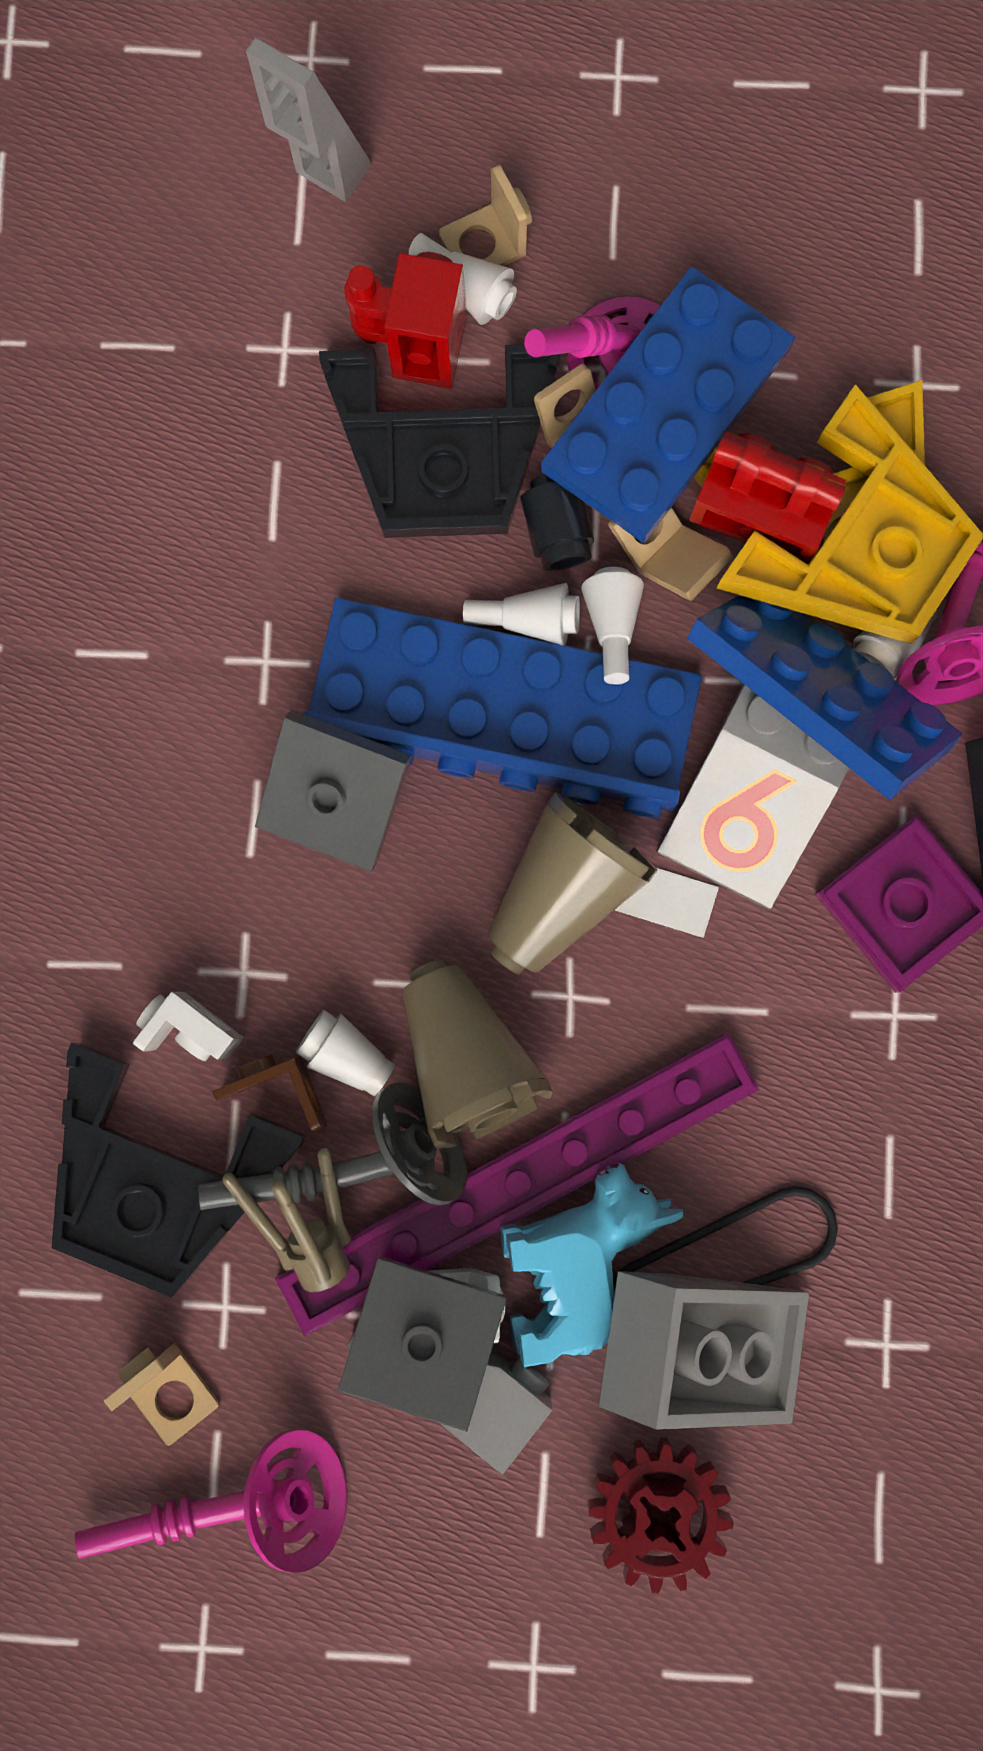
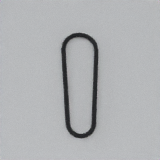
(741, 1213)

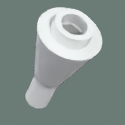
(486, 284)
(613, 605)
(540, 613)

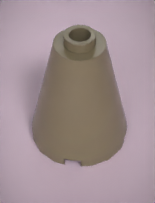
(563, 886)
(466, 1057)

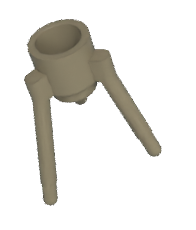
(311, 1247)

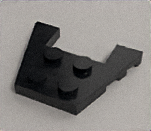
(440, 466)
(134, 1203)

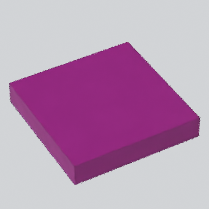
(905, 904)

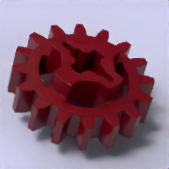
(642, 1535)

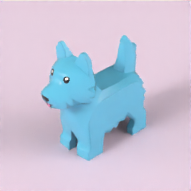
(574, 1265)

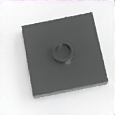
(331, 790)
(422, 1343)

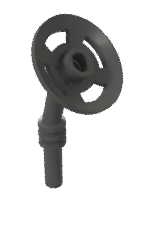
(399, 1155)

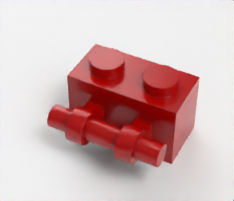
(417, 317)
(768, 493)

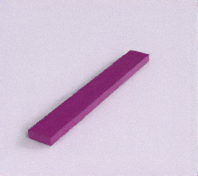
(534, 1174)

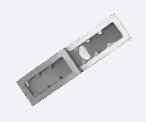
(305, 115)

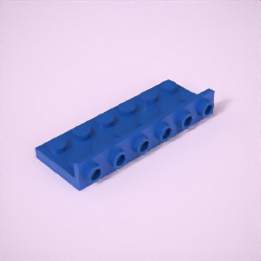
(506, 707)

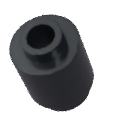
(557, 525)

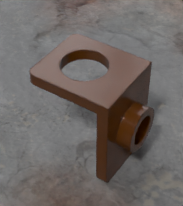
(264, 1070)

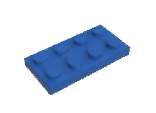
(667, 404)
(827, 690)

